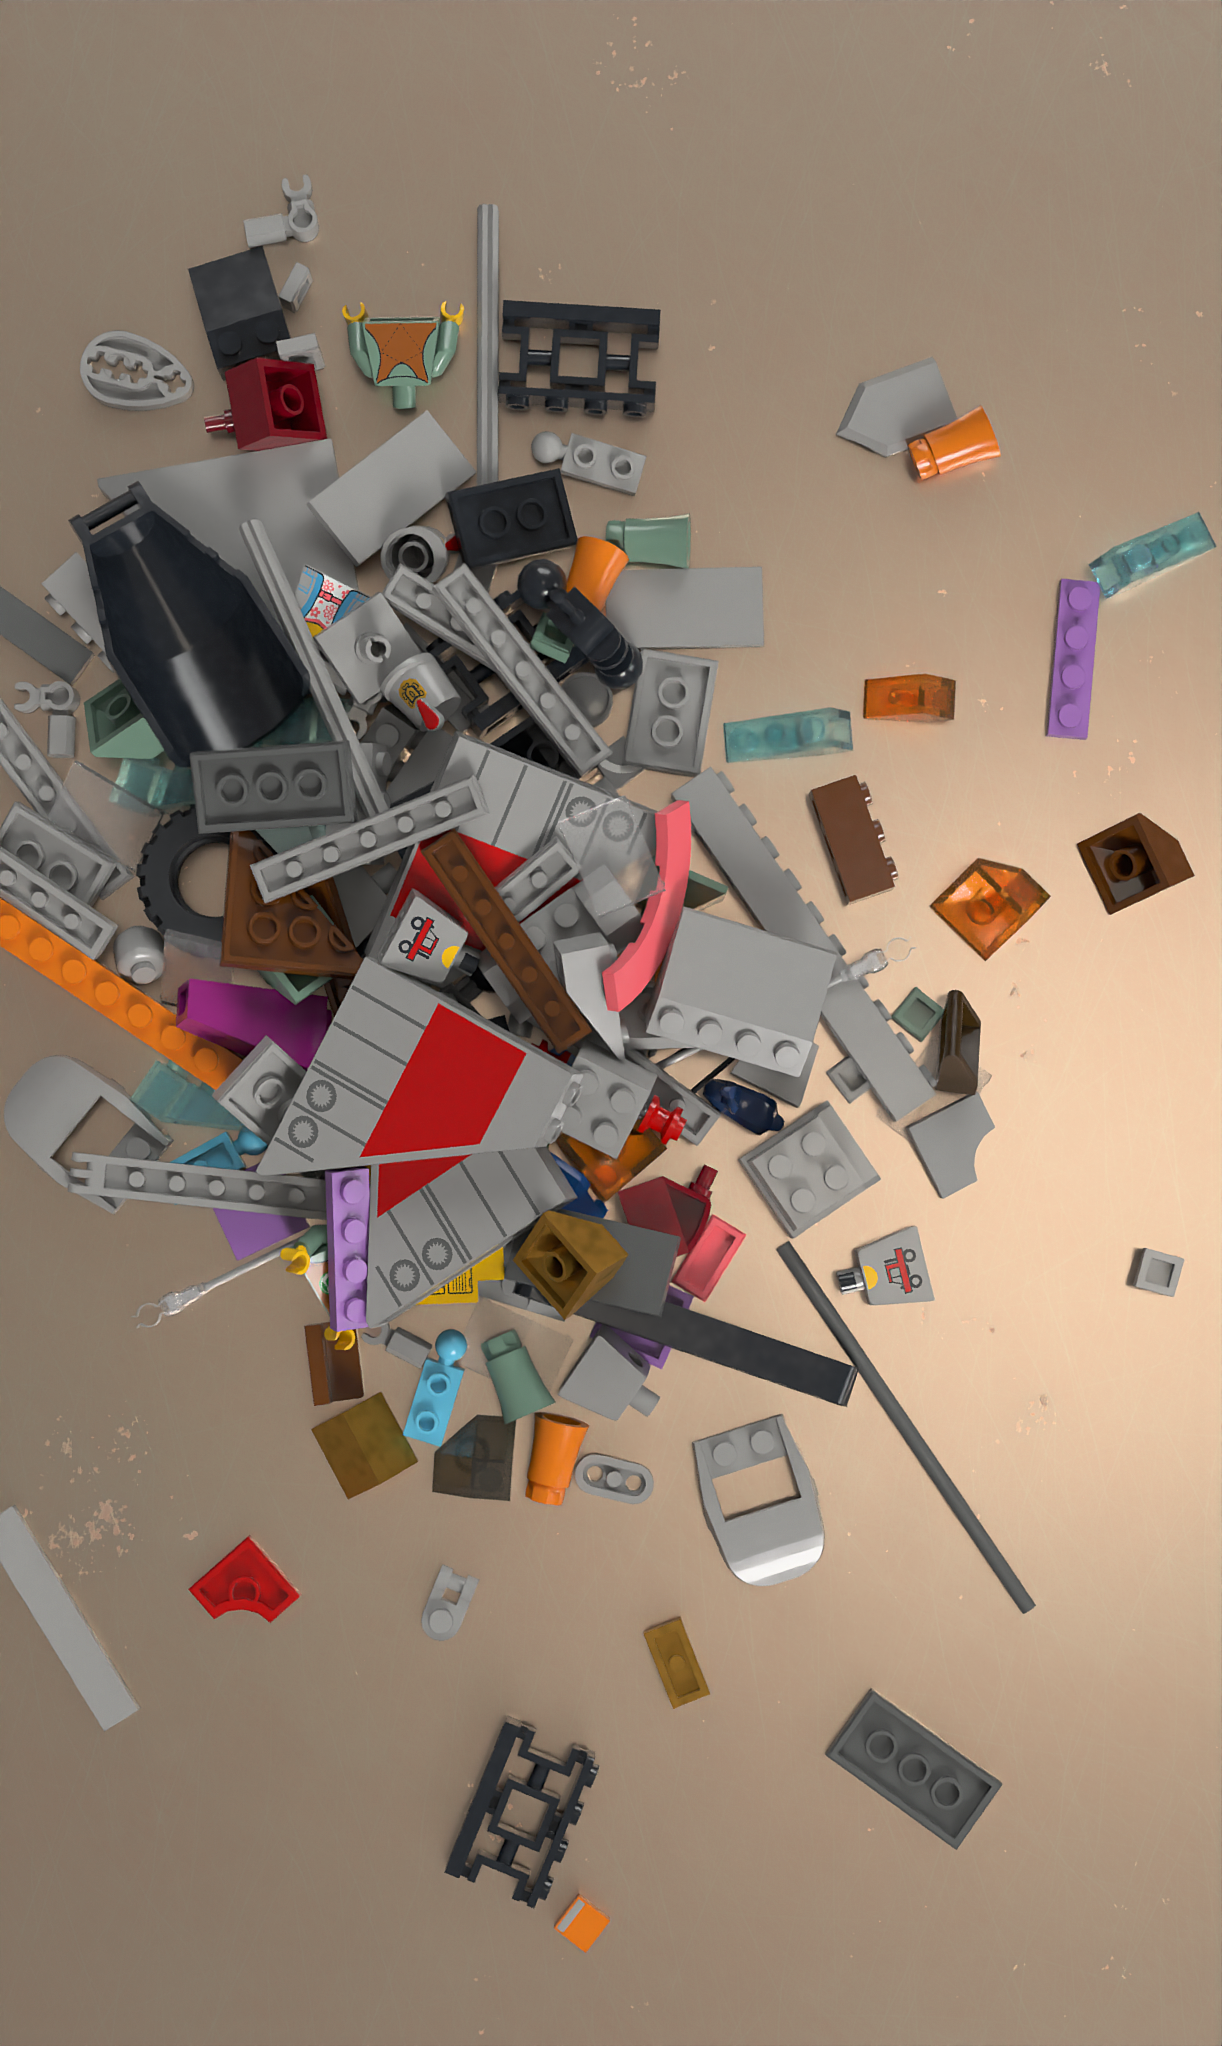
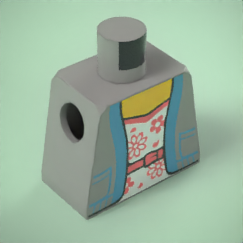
(324, 599)

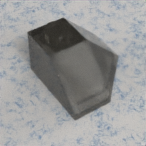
(477, 1460)

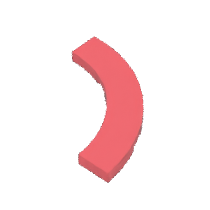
(641, 959)

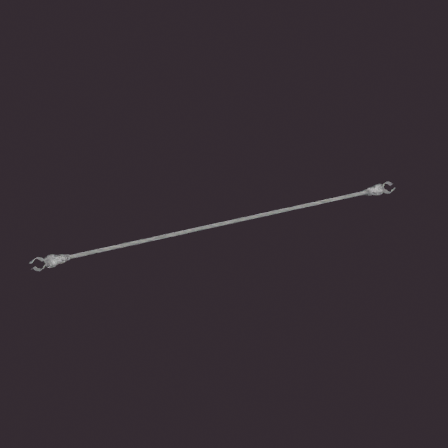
(177, 1300)

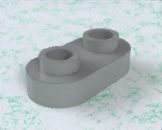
(614, 1477)

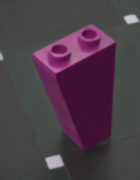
(243, 1015)

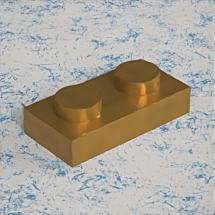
(676, 1662)

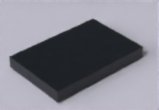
(511, 519)

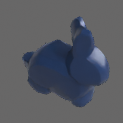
(744, 1106)

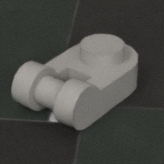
(444, 1617)

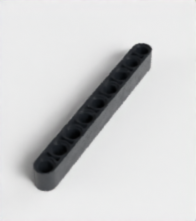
(725, 1345)

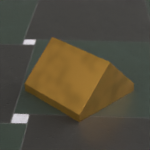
(364, 1445)

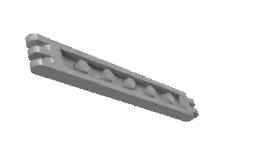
(200, 1186)

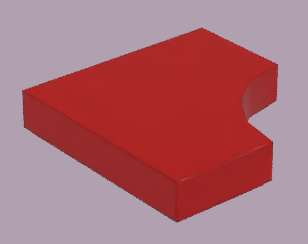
(245, 1582)

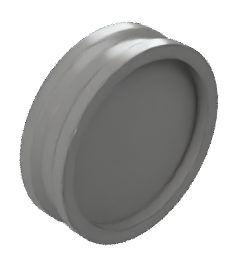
(590, 696)

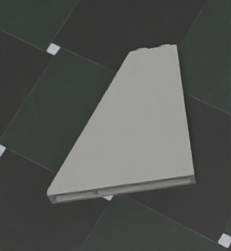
(267, 485)

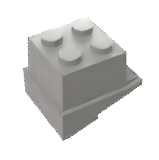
(809, 1169)

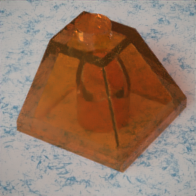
(989, 904)
(605, 1172)

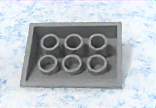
(740, 992)

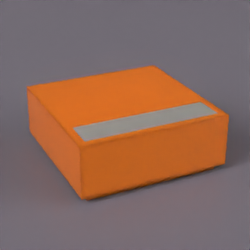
(582, 1923)

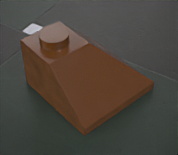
(1134, 862)

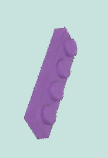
(1073, 659)
(347, 1245)

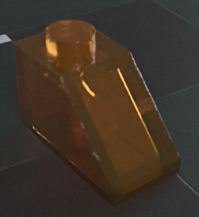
(909, 698)

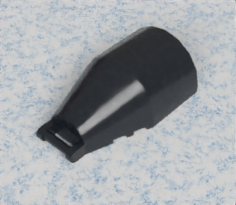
(186, 632)

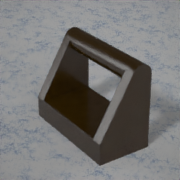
(958, 1046)

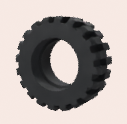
(161, 871)

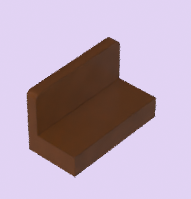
(333, 1372)

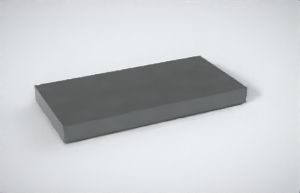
(274, 787)
(642, 1278)
(913, 1768)

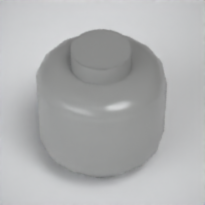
(139, 955)

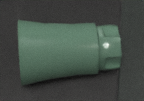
(653, 539)
(515, 1377)

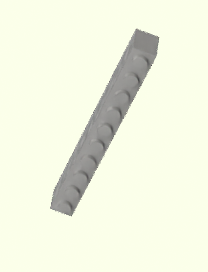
(779, 909)

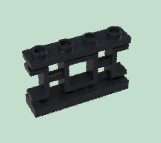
(578, 326)
(508, 705)
(493, 1800)

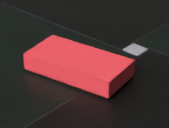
(709, 1258)

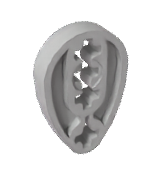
(133, 350)

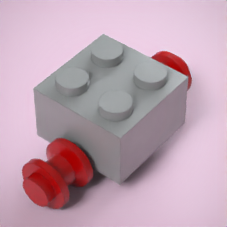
(613, 1101)

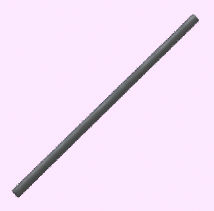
(906, 1427)

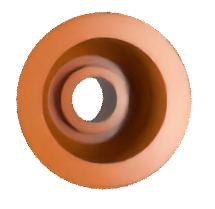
(955, 445)
(595, 569)
(553, 1456)

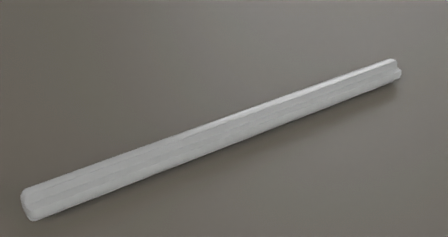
(487, 342)
(304, 645)

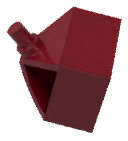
(271, 405)
(671, 1207)

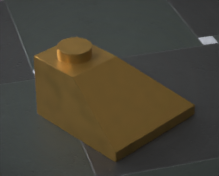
(569, 1260)

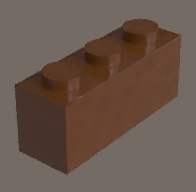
(853, 839)

